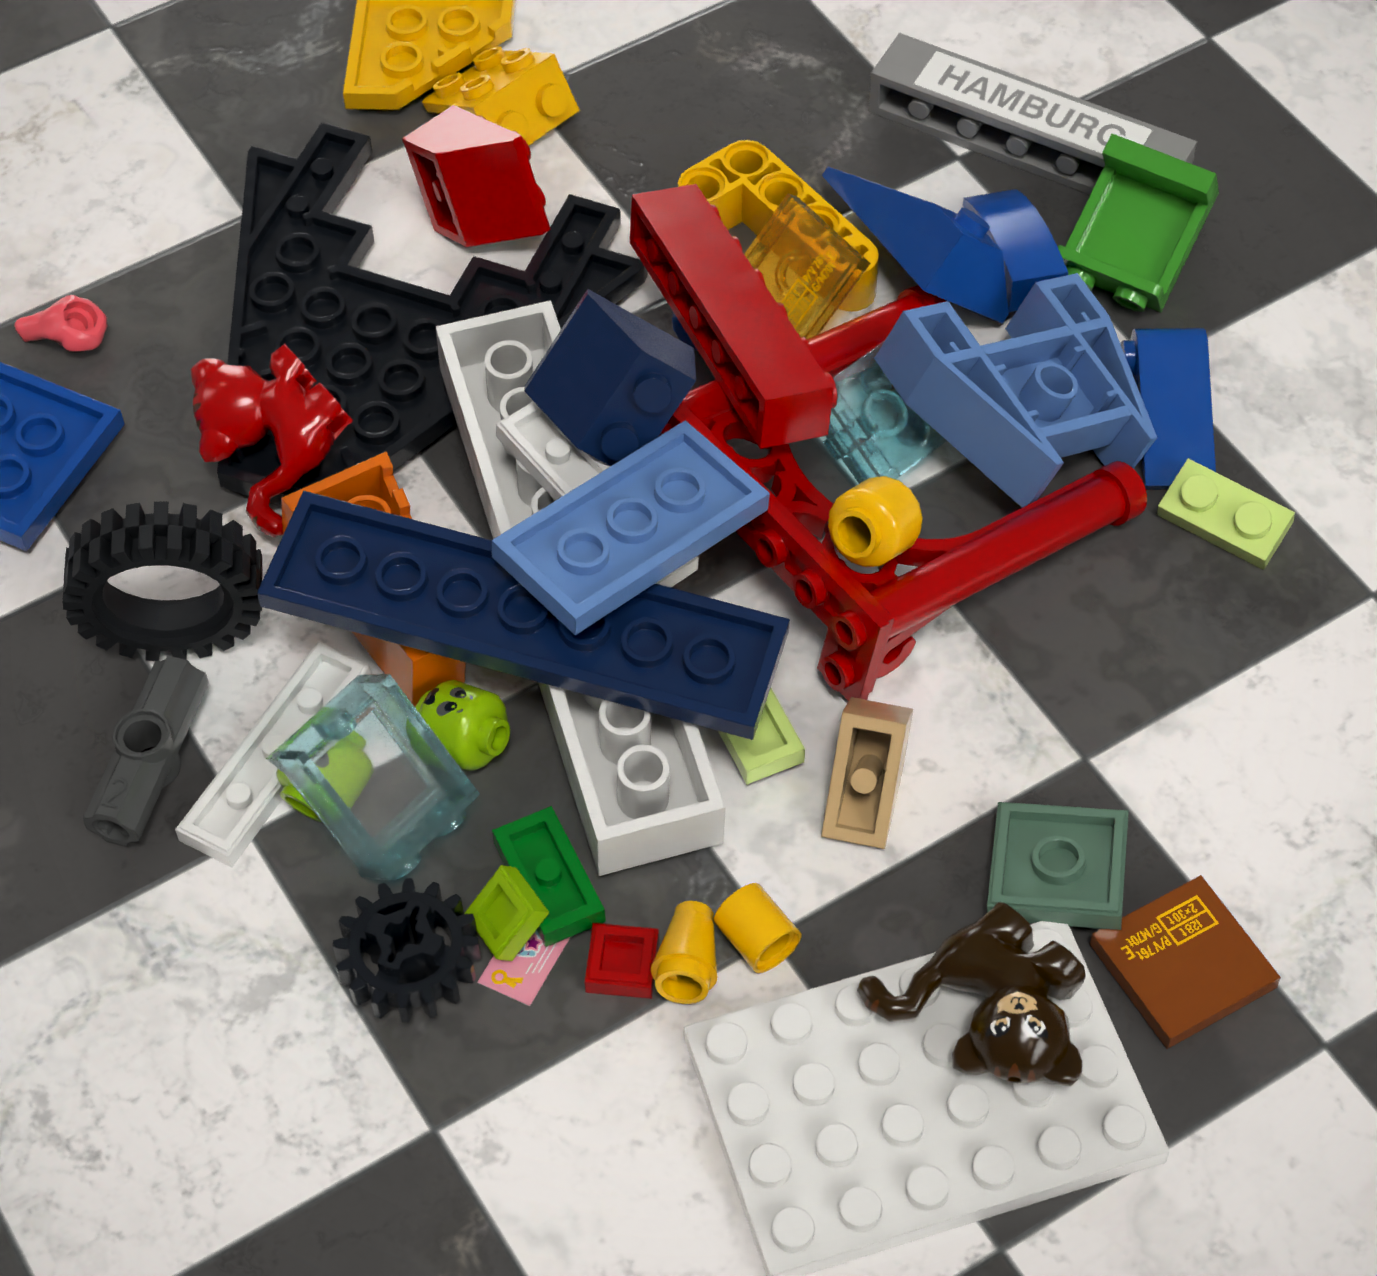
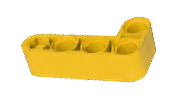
(748, 187)

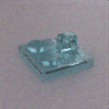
(873, 424)

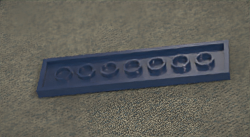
(452, 599)

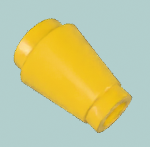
(687, 956)

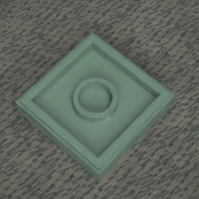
(1060, 863)

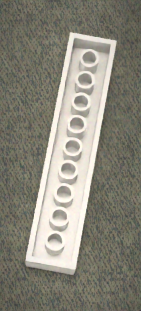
(632, 772)

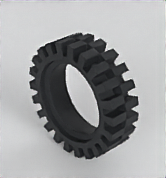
(159, 541)

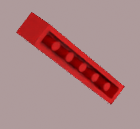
(731, 317)

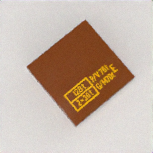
(1185, 961)

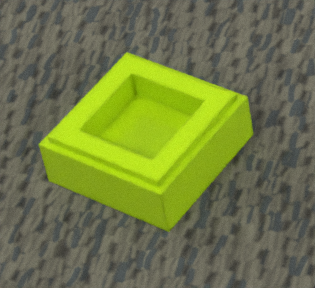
(507, 912)

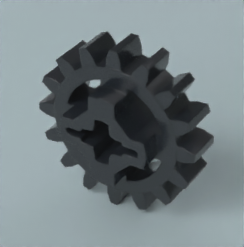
(417, 972)

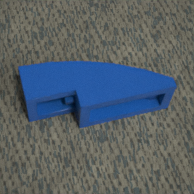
(1024, 238)

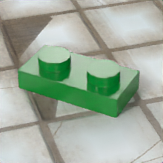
(554, 873)

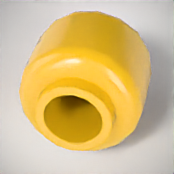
(875, 521)

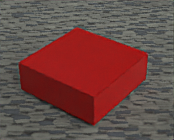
(621, 960)

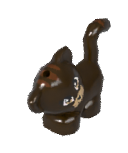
(1016, 1028)

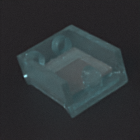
(376, 776)

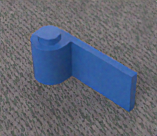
(1176, 390)

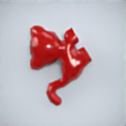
(240, 407)

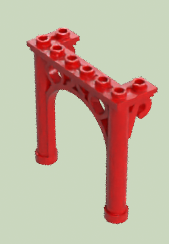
(878, 612)

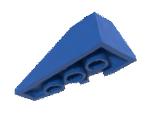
(936, 247)

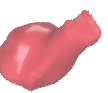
(70, 322)

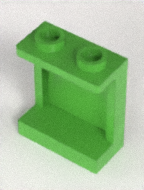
(1139, 224)

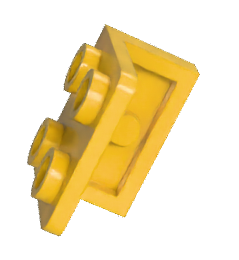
(510, 89)

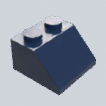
(611, 379)

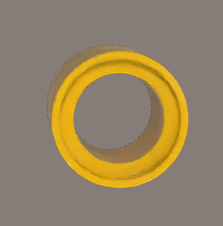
(757, 927)

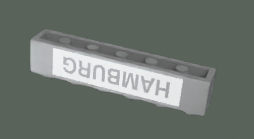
(1005, 114)

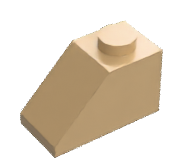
(866, 772)

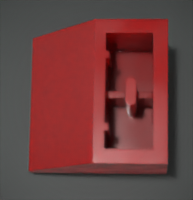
(476, 179)

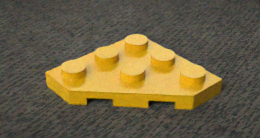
(412, 44)

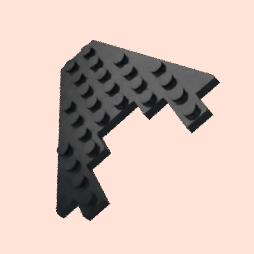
(367, 332)

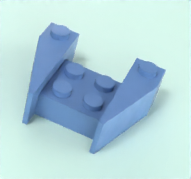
(1024, 398)

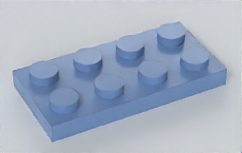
(629, 526)

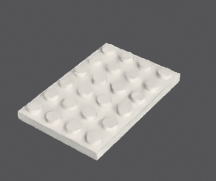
(869, 1137)

